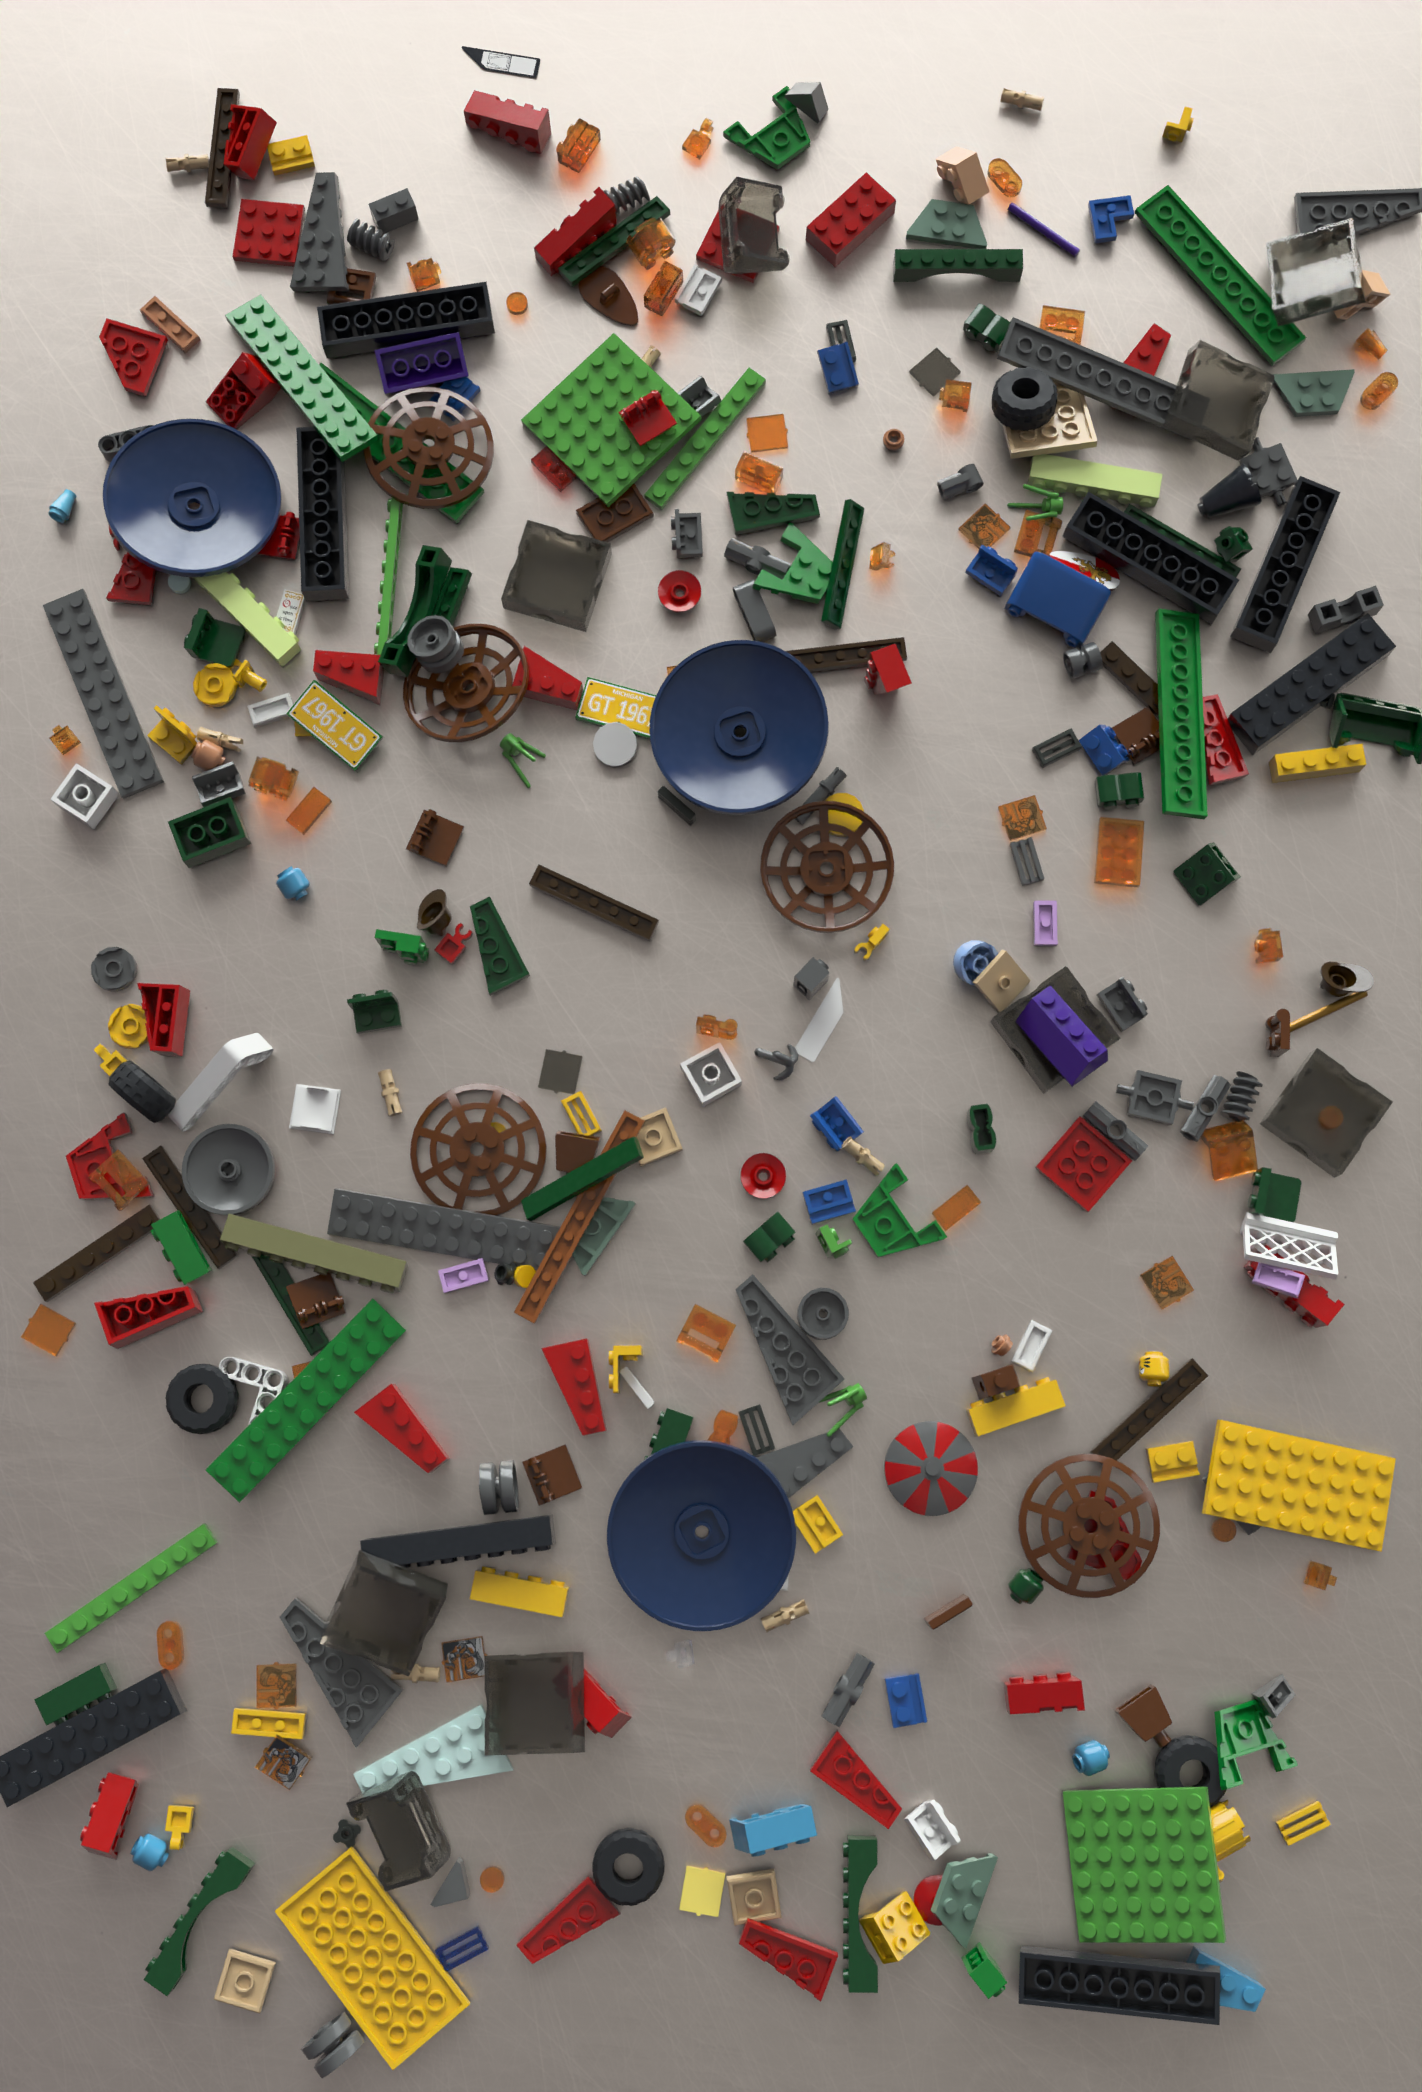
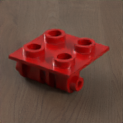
(647, 417)
(284, 539)

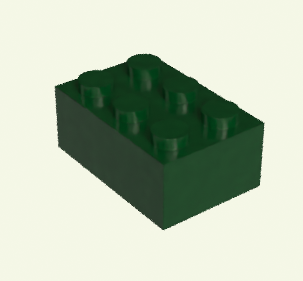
(209, 832)

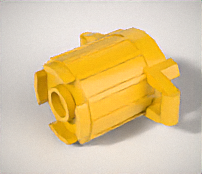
(1227, 1832)

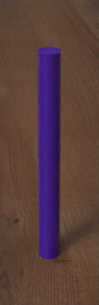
(1043, 229)

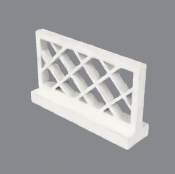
(1295, 1238)

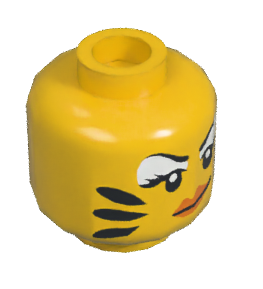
(1154, 1368)

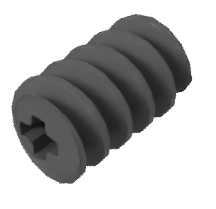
(628, 194)
(369, 240)
(1241, 1097)

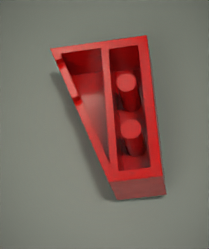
(248, 140)
(886, 670)
(351, 672)
(549, 682)
(165, 1016)
(1044, 1694)
(601, 1710)
(109, 1815)

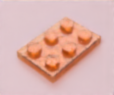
(1119, 852)

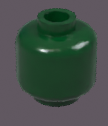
(1025, 1586)

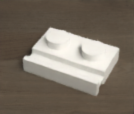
(698, 290)

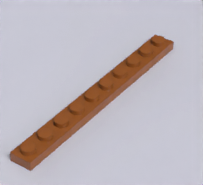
(572, 1229)

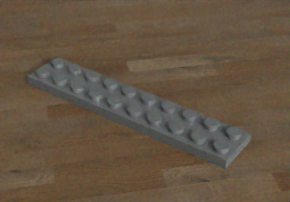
(1088, 372)
(103, 693)
(439, 1229)

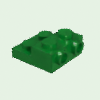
(408, 946)

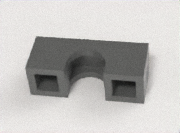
(1333, 614)

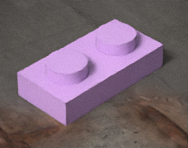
(1045, 923)
(463, 1275)

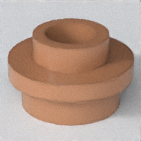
(893, 433)
(1001, 1345)

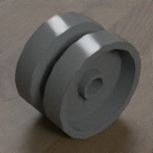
(435, 644)
(830, 1302)
(496, 1487)
(333, 2045)

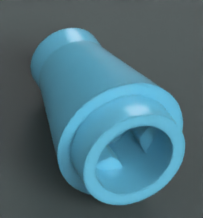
(62, 507)

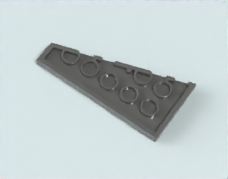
(1366, 207)
(805, 1460)

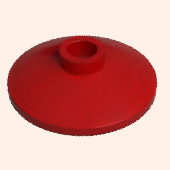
(679, 582)
(760, 1164)
(924, 1898)

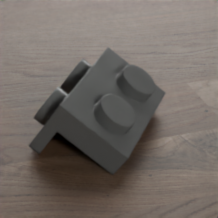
(700, 396)
(688, 534)
(219, 784)
(1123, 1004)

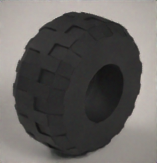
(1024, 399)
(141, 1091)
(179, 1399)
(1181, 1750)
(623, 1890)

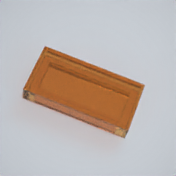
(308, 810)
(956, 1207)

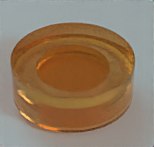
(517, 303)
(1330, 1117)
(1223, 1529)
(492, 1879)

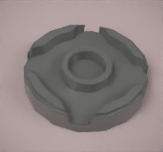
(114, 969)

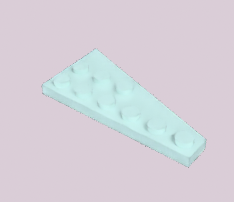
(440, 1756)

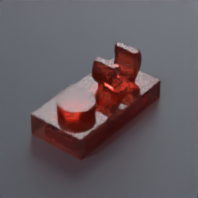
(553, 469)

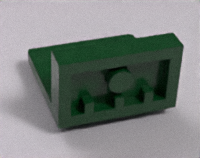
(1206, 873)
(375, 1011)

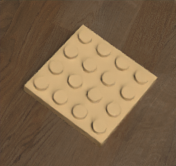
(1066, 431)

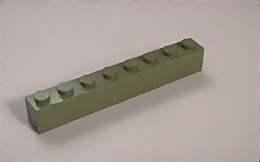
(313, 1252)

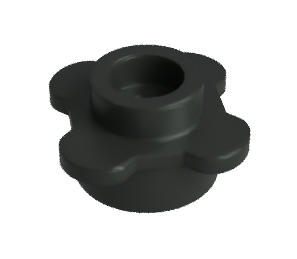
(504, 1273)
(344, 1826)

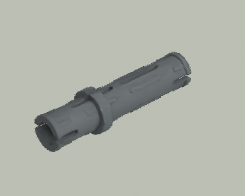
(823, 791)

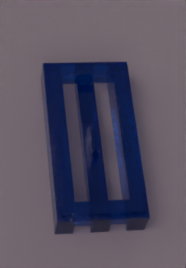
(443, 1958)

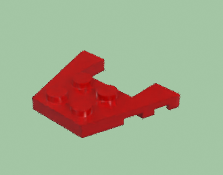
(92, 1154)

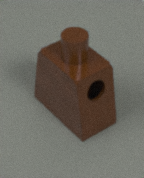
(574, 1150)
(996, 1381)
(1147, 1716)

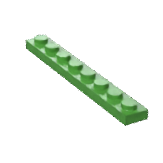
(705, 438)
(390, 568)
(131, 1588)

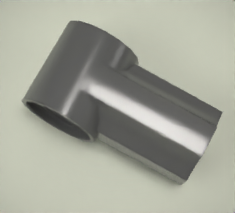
(964, 480)

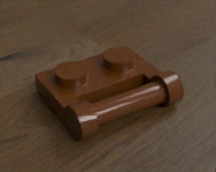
(359, 283)
(1279, 1028)

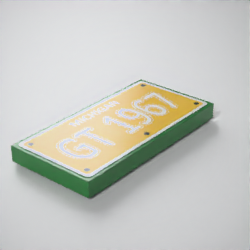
(612, 703)
(334, 725)

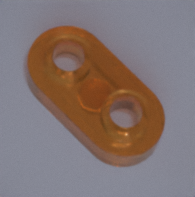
(1007, 177)
(1378, 391)
(170, 1645)
(705, 1825)

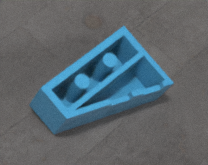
(773, 1829)
(1236, 1988)

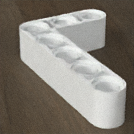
(216, 1076)
(262, 1381)

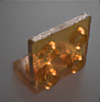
(1231, 1149)

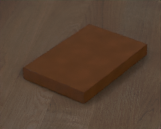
(610, 522)

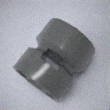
(1082, 660)

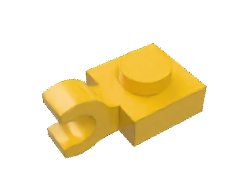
(876, 937)
(111, 1061)
(179, 1822)

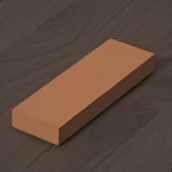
(170, 324)

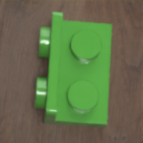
(828, 1240)

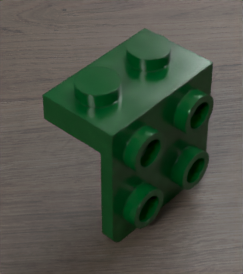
(213, 639)
(1274, 1195)

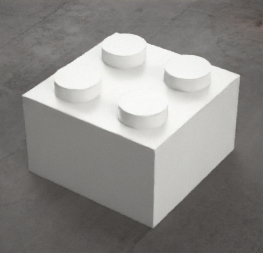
(85, 796)
(711, 1074)

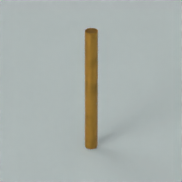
(1324, 1011)

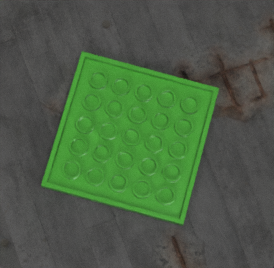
(585, 426)
(1144, 1865)

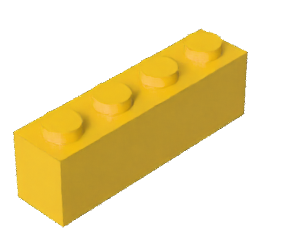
(1317, 763)
(1015, 1407)
(519, 1592)

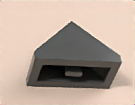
(809, 99)
(1274, 1696)
(454, 1887)

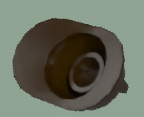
(433, 913)
(1343, 978)

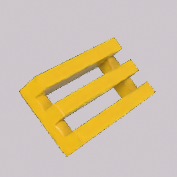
(572, 1099)
(1307, 1832)

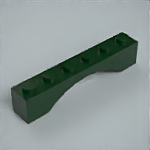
(998, 264)
(430, 576)
(171, 1964)
(862, 1968)

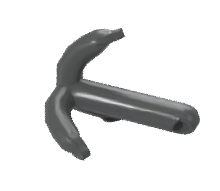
(780, 1058)

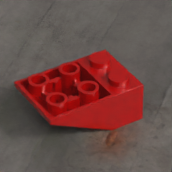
(243, 391)

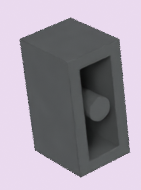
(393, 211)
(811, 978)

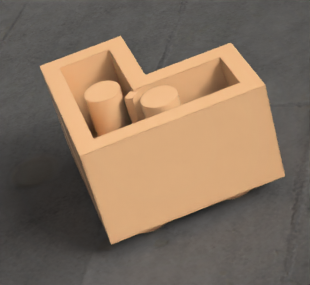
(965, 172)
(1374, 290)

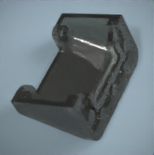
(750, 227)
(404, 1830)

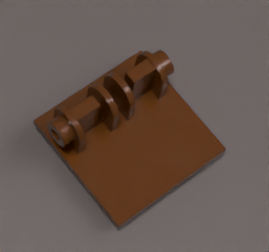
(1139, 735)
(434, 837)
(315, 1300)
(552, 1475)

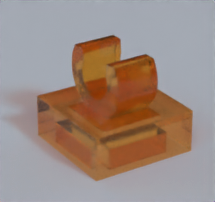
(880, 556)
(64, 739)
(1319, 1576)

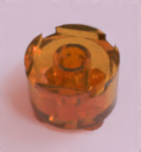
(651, 242)
(272, 777)

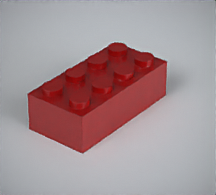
(850, 219)

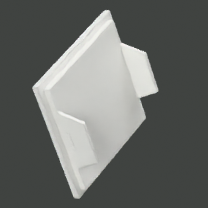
(315, 1109)

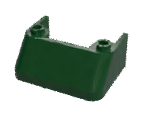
(1377, 722)

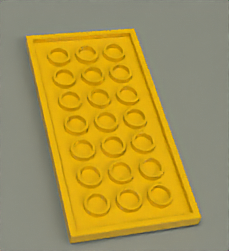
(1298, 1485)
(372, 1957)

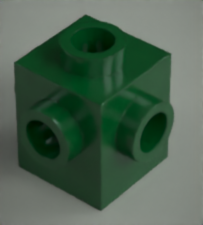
(1232, 543)

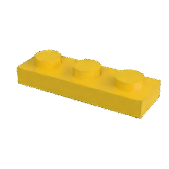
(268, 1723)

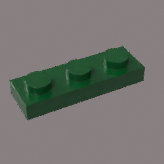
(452, 593)

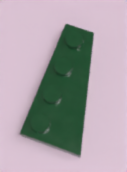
(760, 511)
(498, 953)

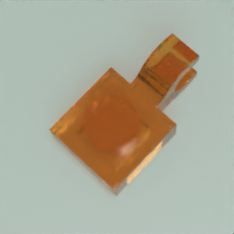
(698, 142)

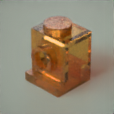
(424, 273)
(955, 394)
(1268, 946)

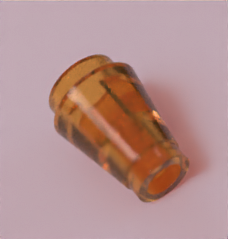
(1371, 343)

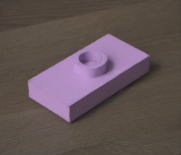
(1278, 1279)

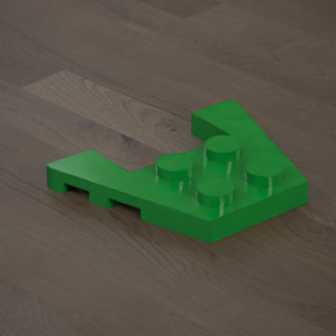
(777, 141)
(807, 575)
(885, 1224)
(1244, 1731)

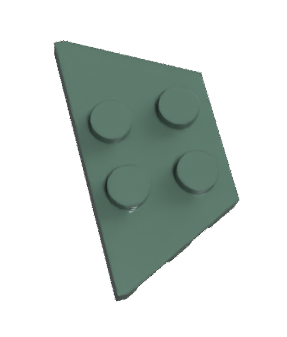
(949, 225)
(1314, 391)
(600, 1231)
(962, 1895)

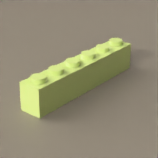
(1100, 479)
(251, 616)

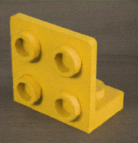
(173, 736)
(629, 1353)
(895, 1929)

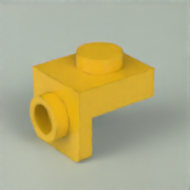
(1176, 132)

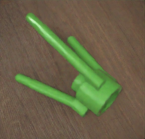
(1051, 505)
(514, 746)
(852, 1395)

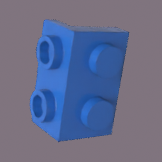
(992, 570)
(1104, 749)
(836, 1123)

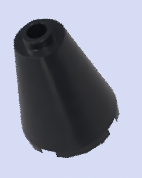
(1231, 494)

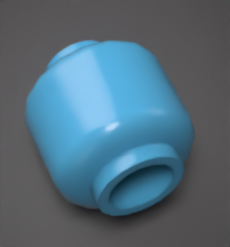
(292, 883)
(1090, 1758)
(149, 1852)

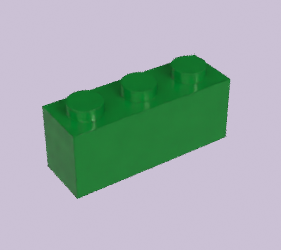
(180, 1247)
(984, 1971)

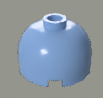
(972, 959)

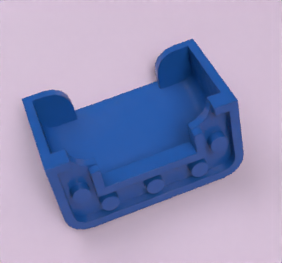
(1059, 598)

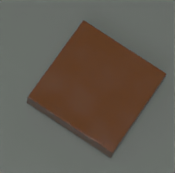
(948, 1611)

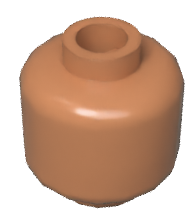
(208, 755)

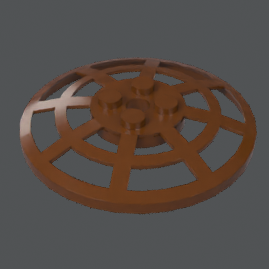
(429, 457)
(478, 696)
(827, 853)
(493, 1151)
(1073, 1525)

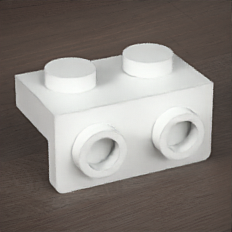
(932, 1829)

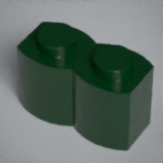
(986, 327)
(1119, 790)
(979, 1122)
(770, 1237)

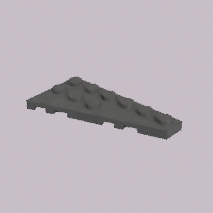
(322, 244)
(794, 1361)
(350, 1682)

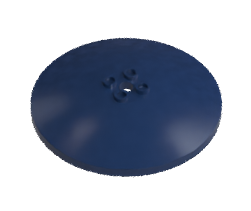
(185, 464)
(730, 689)
(693, 1578)

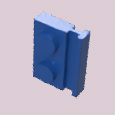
(837, 367)
(461, 386)
(829, 1201)
(905, 1700)

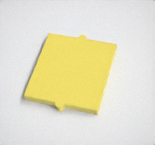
(702, 1891)

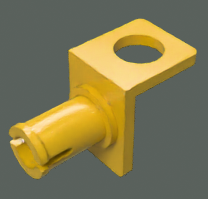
(246, 674)

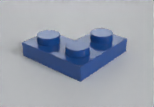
(1104, 213)

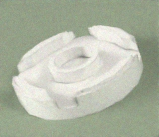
(615, 744)

